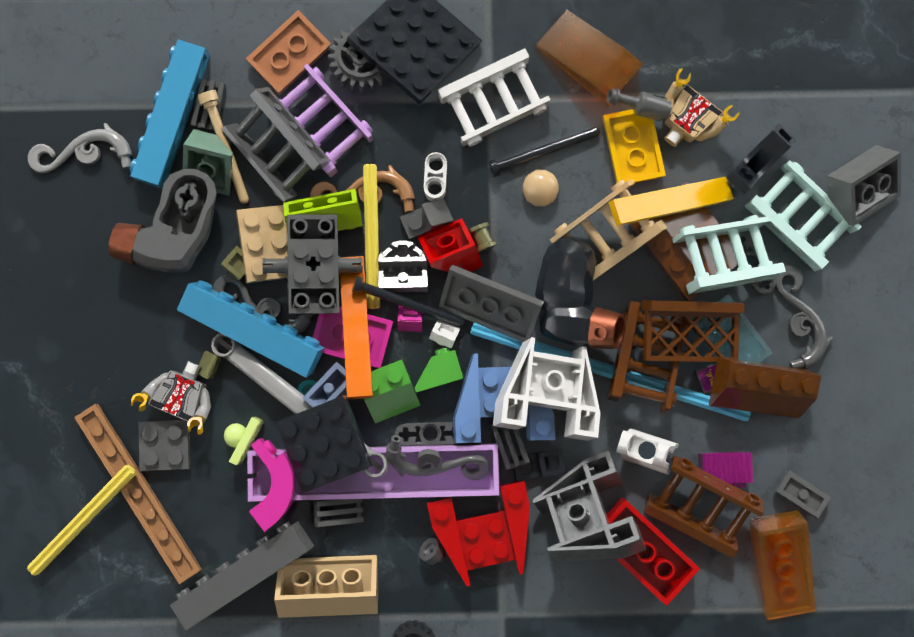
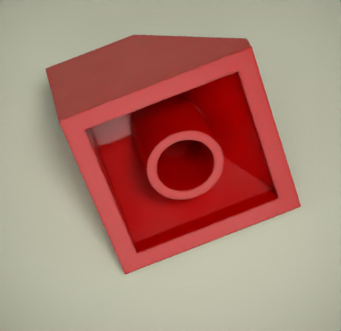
(451, 246)

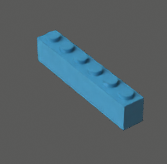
(170, 114)
(251, 328)

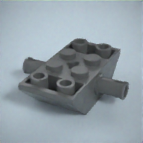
(312, 240)

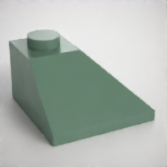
(209, 155)

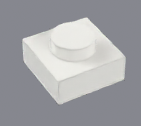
(444, 333)

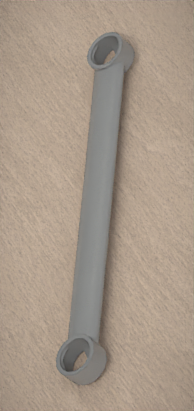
(277, 387)

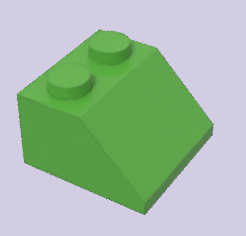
(391, 392)

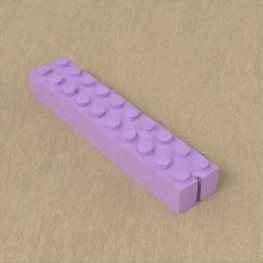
(392, 484)

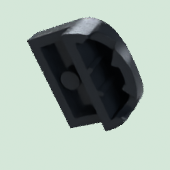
(304, 513)

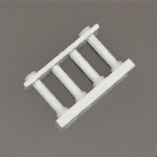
(495, 73)

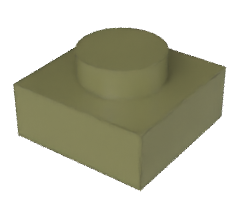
(234, 263)

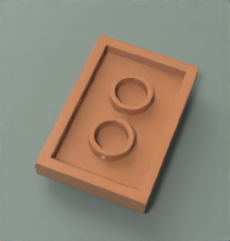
(287, 51)

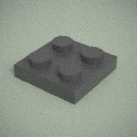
(164, 445)

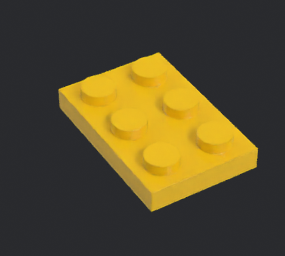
(633, 147)

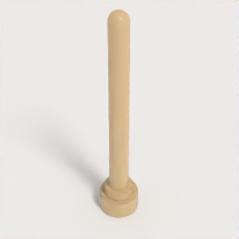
(209, 102)

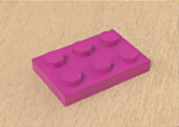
(331, 337)

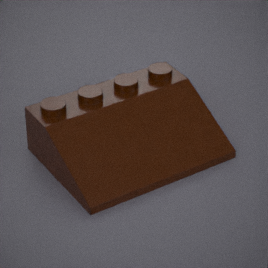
(675, 257)

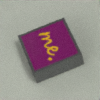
(705, 377)

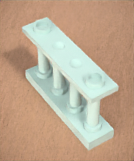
(779, 222)
(724, 277)

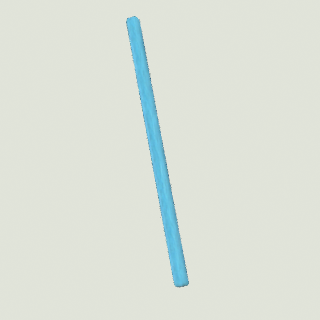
(606, 370)

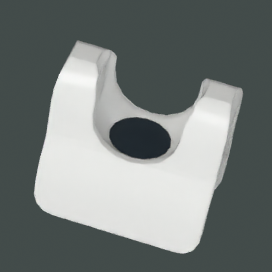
(645, 450)

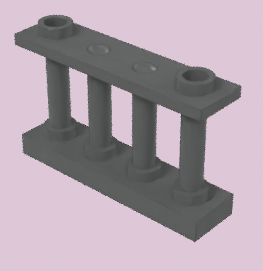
(296, 136)

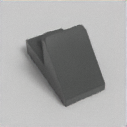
(427, 218)

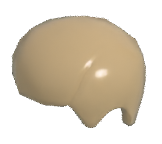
(540, 188)

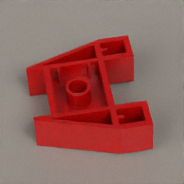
(487, 536)

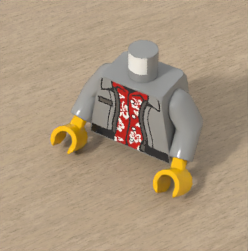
(178, 395)

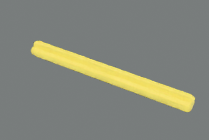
(371, 231)
(81, 520)

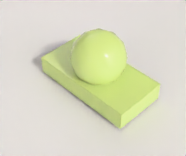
(242, 438)

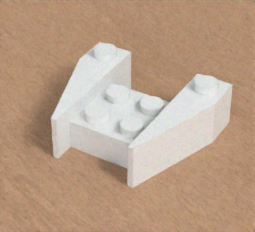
(550, 383)

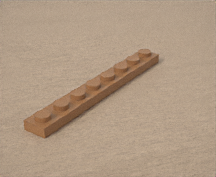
(139, 494)

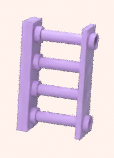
(363, 127)

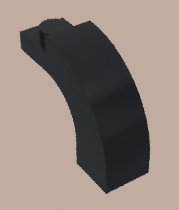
(760, 159)

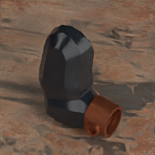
(567, 294)

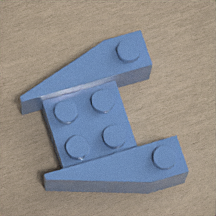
(478, 400)

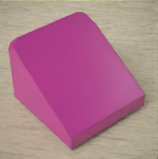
(409, 320)

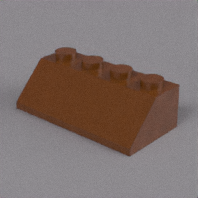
(763, 388)

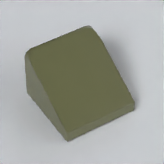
(209, 364)

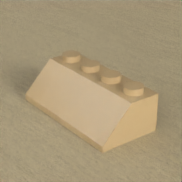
(327, 586)

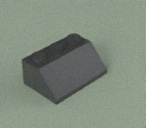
(865, 184)

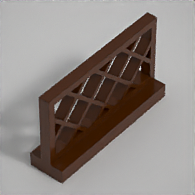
(687, 310)

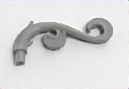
(78, 146)

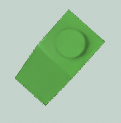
(440, 370)

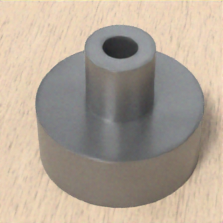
(432, 551)

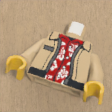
(692, 114)

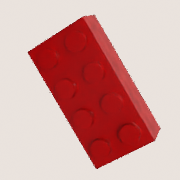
(662, 565)

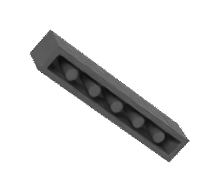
(241, 575)

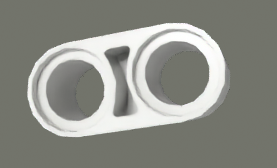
(435, 177)

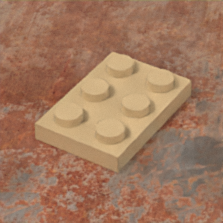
(262, 236)

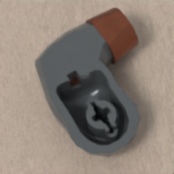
(178, 227)

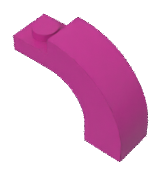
(282, 485)

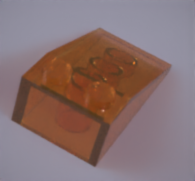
(589, 56)
(783, 563)

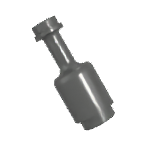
(643, 105)

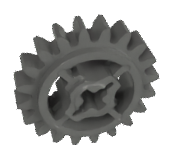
(356, 76)

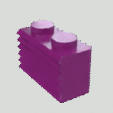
(728, 466)

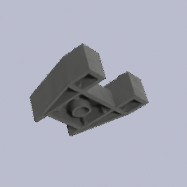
(581, 515)

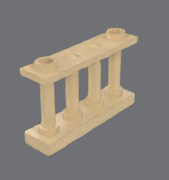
(629, 242)

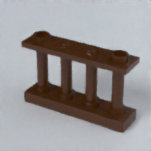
(625, 363)
(703, 528)

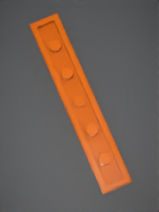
(356, 337)

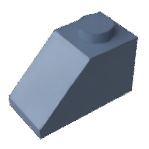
(328, 387)

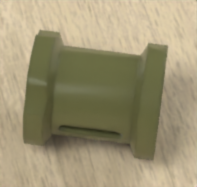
(482, 237)

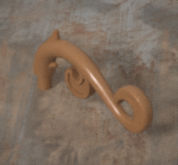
(391, 177)

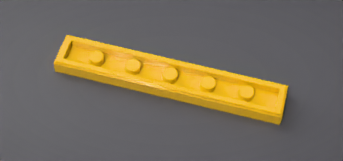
(670, 201)

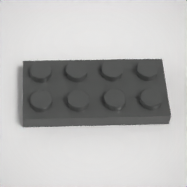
(490, 304)

